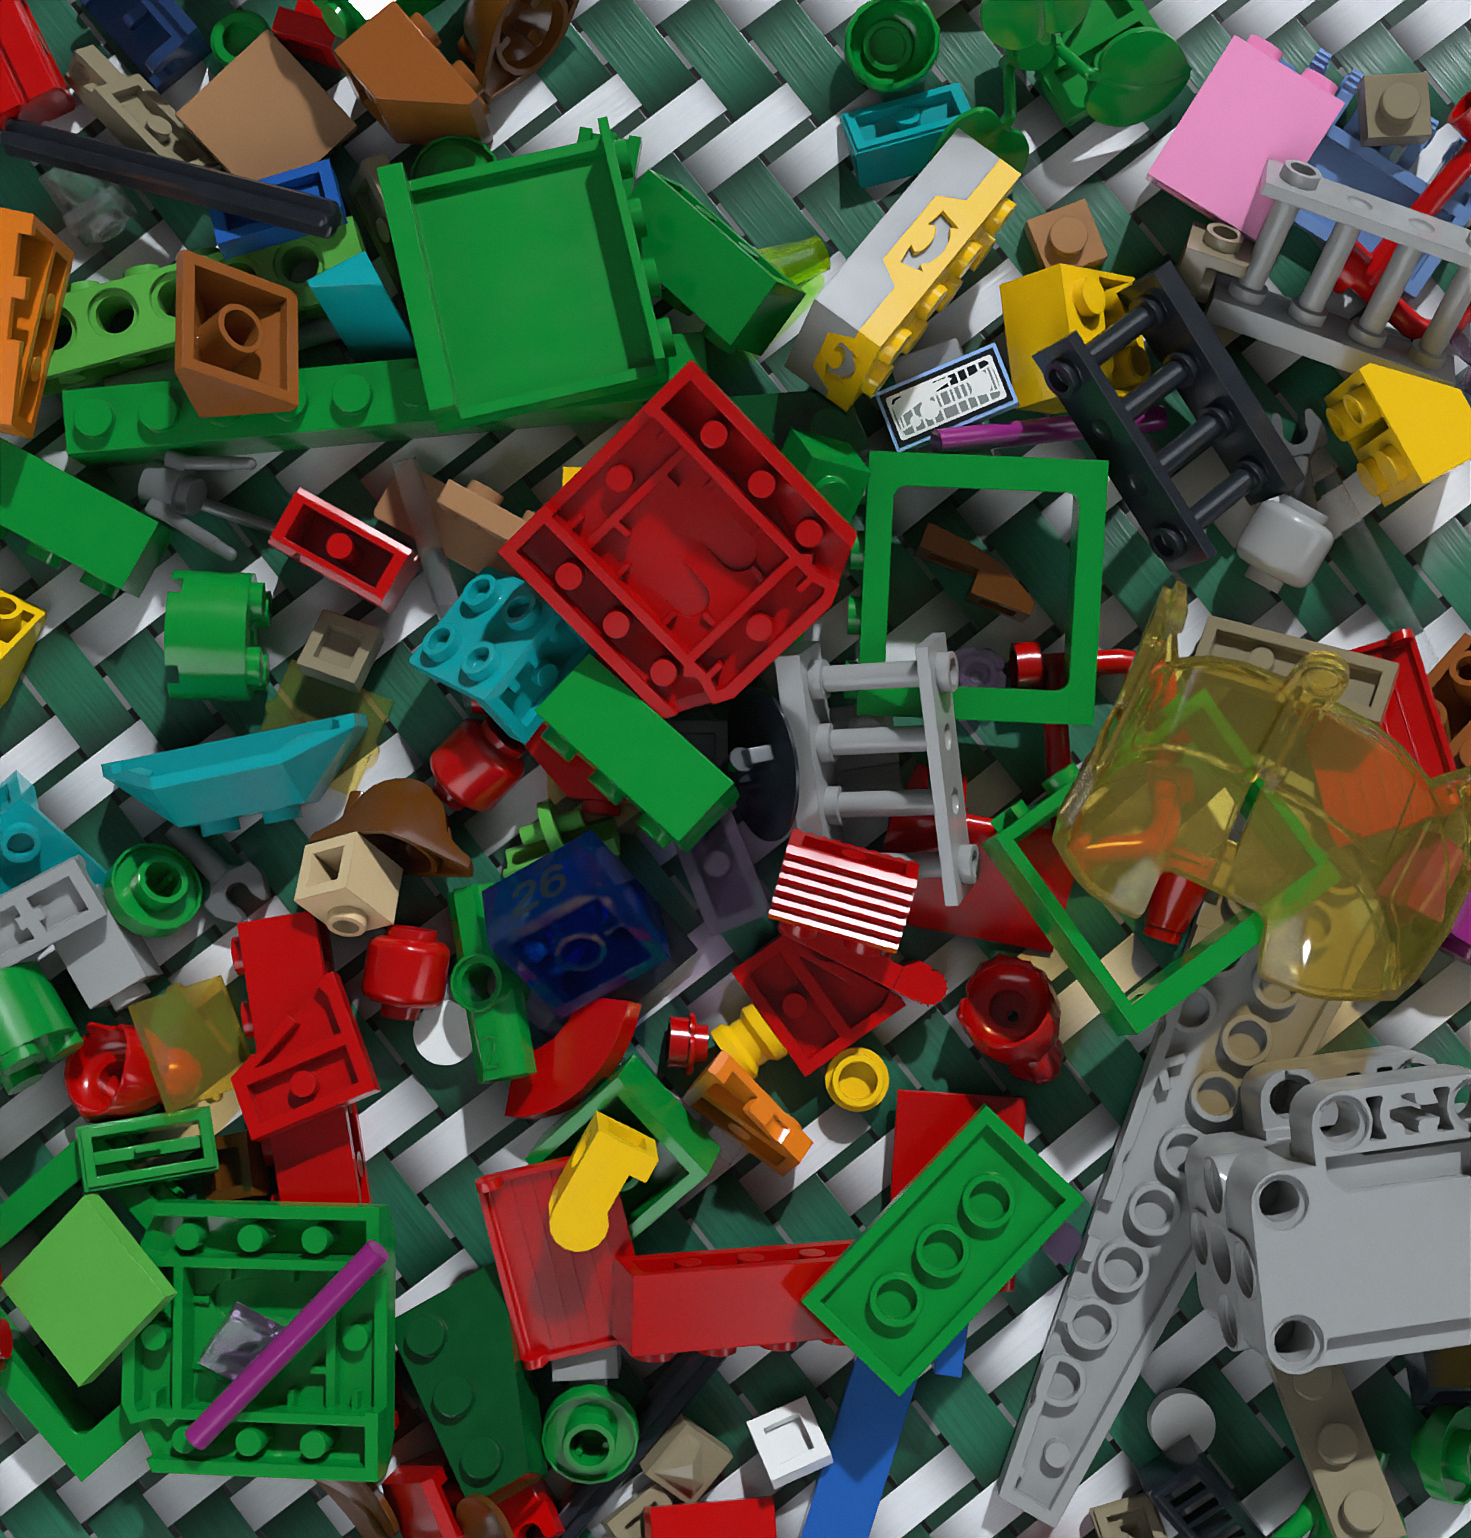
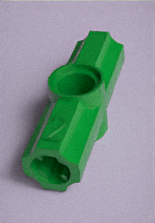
(497, 1021)

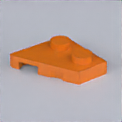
(748, 1114)

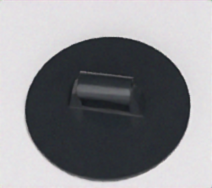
(762, 764)

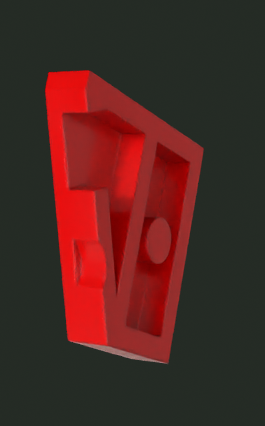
(812, 1001)
(307, 1067)

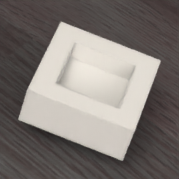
(790, 1442)

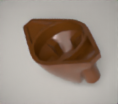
(512, 39)
(405, 824)

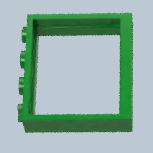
(1164, 990)

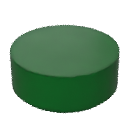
(235, 33)

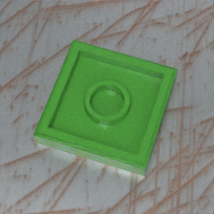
(88, 1289)

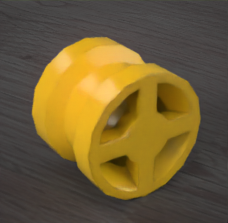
(749, 1040)

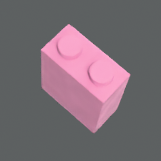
(1237, 121)

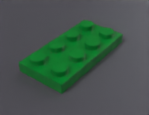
(941, 1249)

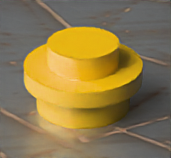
(857, 1079)

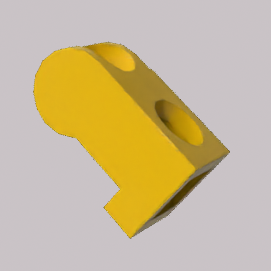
(594, 1179)

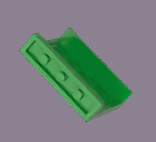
(527, 282)

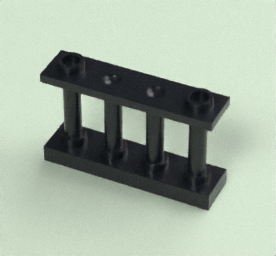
(1212, 390)

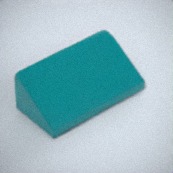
(899, 135)
(363, 311)

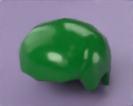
(892, 44)

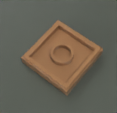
(265, 114)

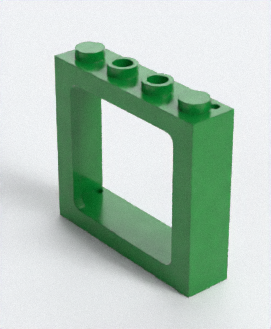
(872, 553)
(28, 1377)

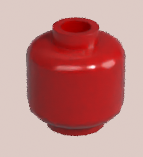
(476, 765)
(406, 971)

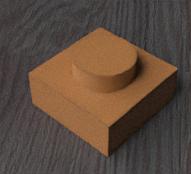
(1066, 237)

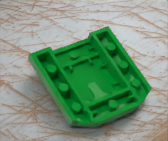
(331, 1403)

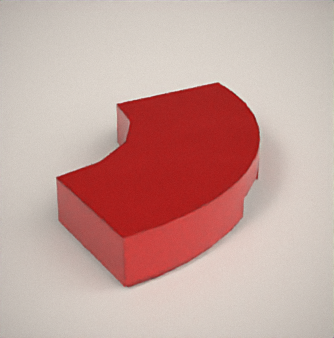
(575, 1059)

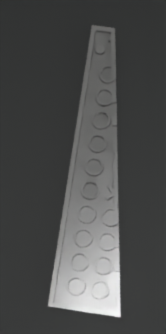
(1138, 1235)

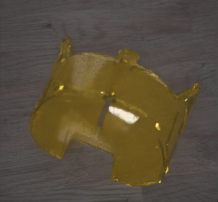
(1346, 842)

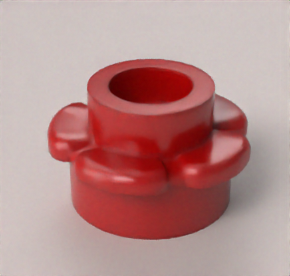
(686, 1043)

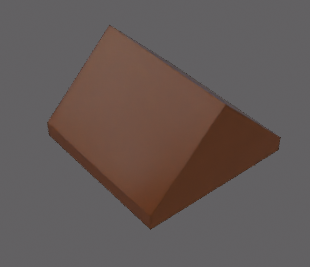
(234, 339)

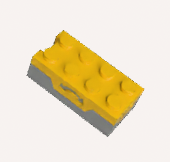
(904, 272)

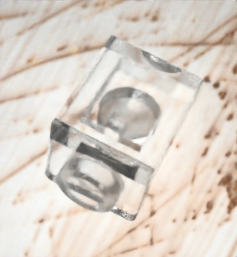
(89, 206)

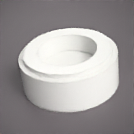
(443, 1034)
(1178, 1414)

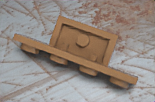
(466, 518)

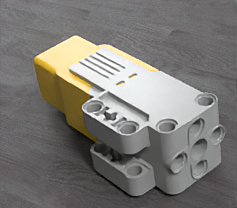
(1339, 1213)

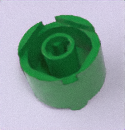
(215, 635)
(32, 1026)

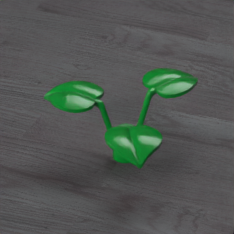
(1133, 82)

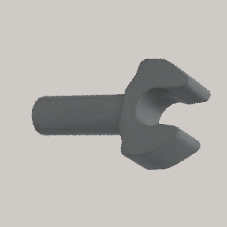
(1313, 438)
(220, 874)

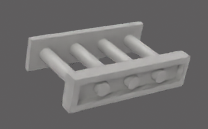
(1304, 321)
(823, 806)

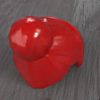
(1030, 1043)
(110, 1075)

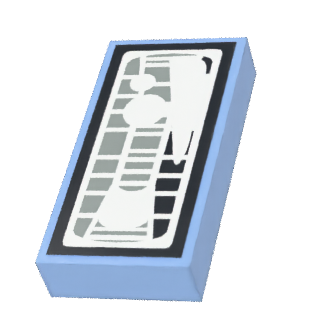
(947, 397)

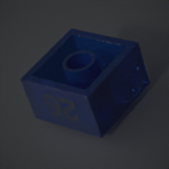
(575, 924)

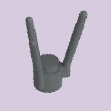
(173, 490)

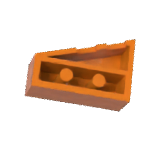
(32, 296)

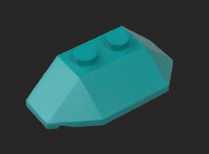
(241, 775)

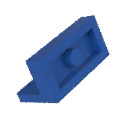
(243, 235)

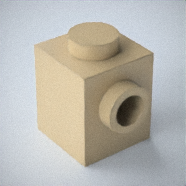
(349, 885)

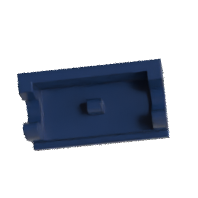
(153, 36)

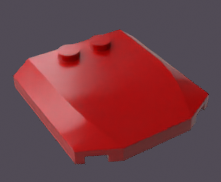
(686, 549)

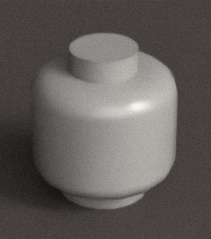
(1284, 543)

